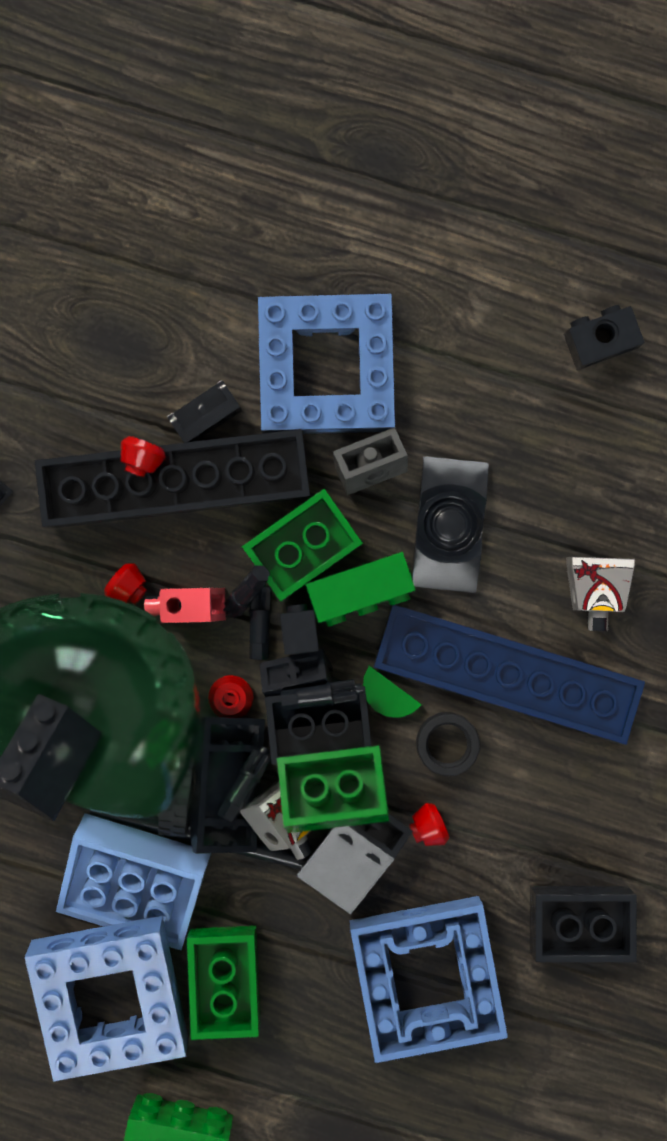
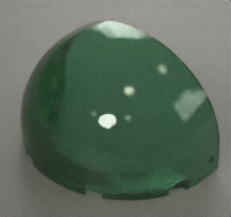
(120, 677)

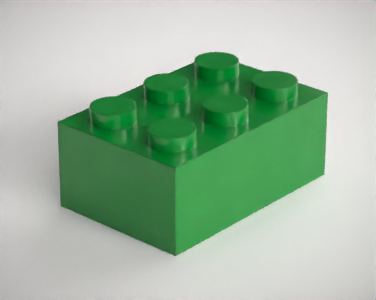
(303, 544)
(361, 589)
(332, 789)
(223, 982)
(175, 1121)

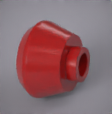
(140, 456)
(127, 584)
(241, 700)
(429, 826)

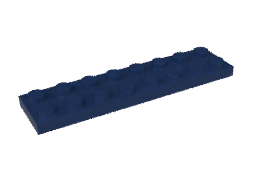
(509, 674)

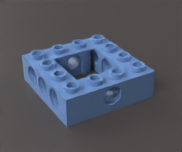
(324, 314)
(62, 959)
(438, 1026)

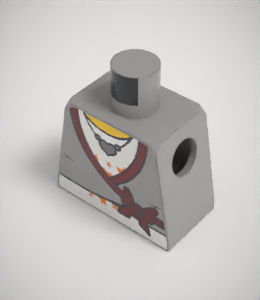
(599, 587)
(266, 819)

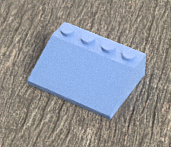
(131, 876)

